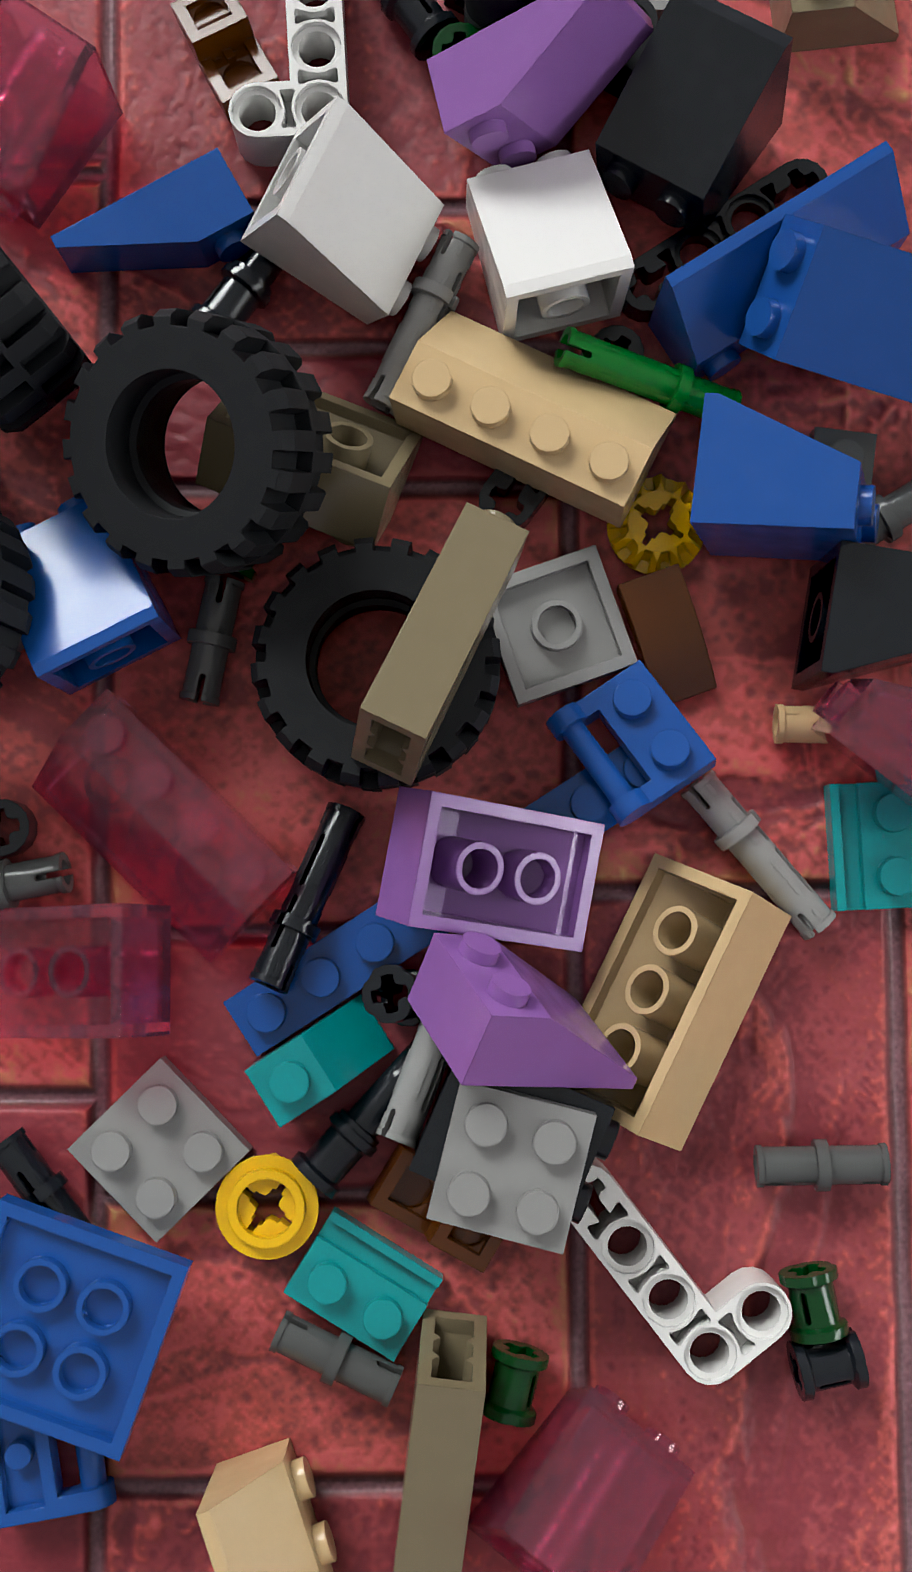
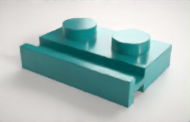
(868, 847)
(363, 1283)

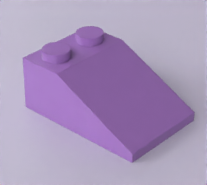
(533, 74)
(489, 870)
(508, 1021)

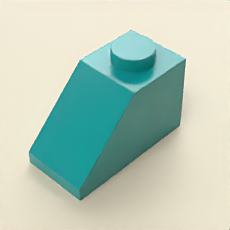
(319, 1061)

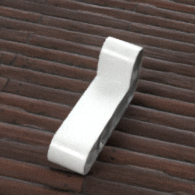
(292, 103)
(692, 1311)

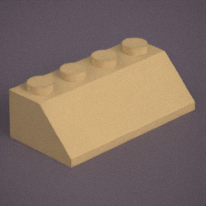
(530, 417)
(679, 991)
(262, 1514)

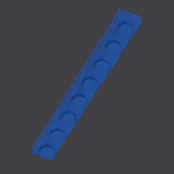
(347, 956)

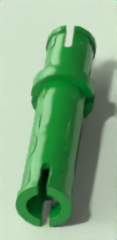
(672, 387)

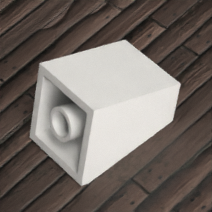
(346, 215)
(548, 244)

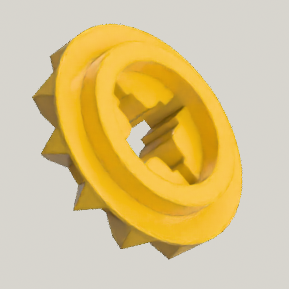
(664, 549)
(274, 1235)

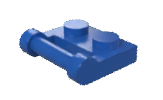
(646, 729)
(34, 1482)

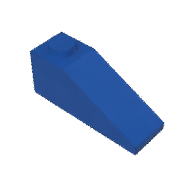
(172, 223)

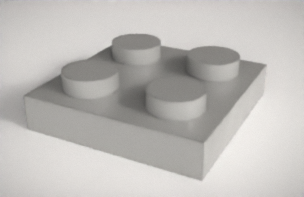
(560, 627)
(160, 1148)
(512, 1166)

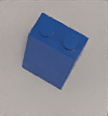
(835, 307)
(774, 489)
(89, 604)

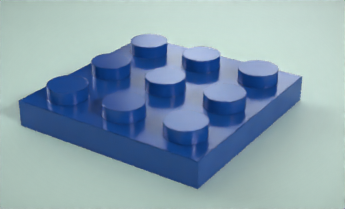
(80, 1324)

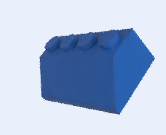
(707, 299)

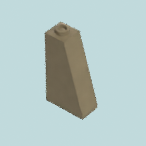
(437, 643)
(442, 1442)

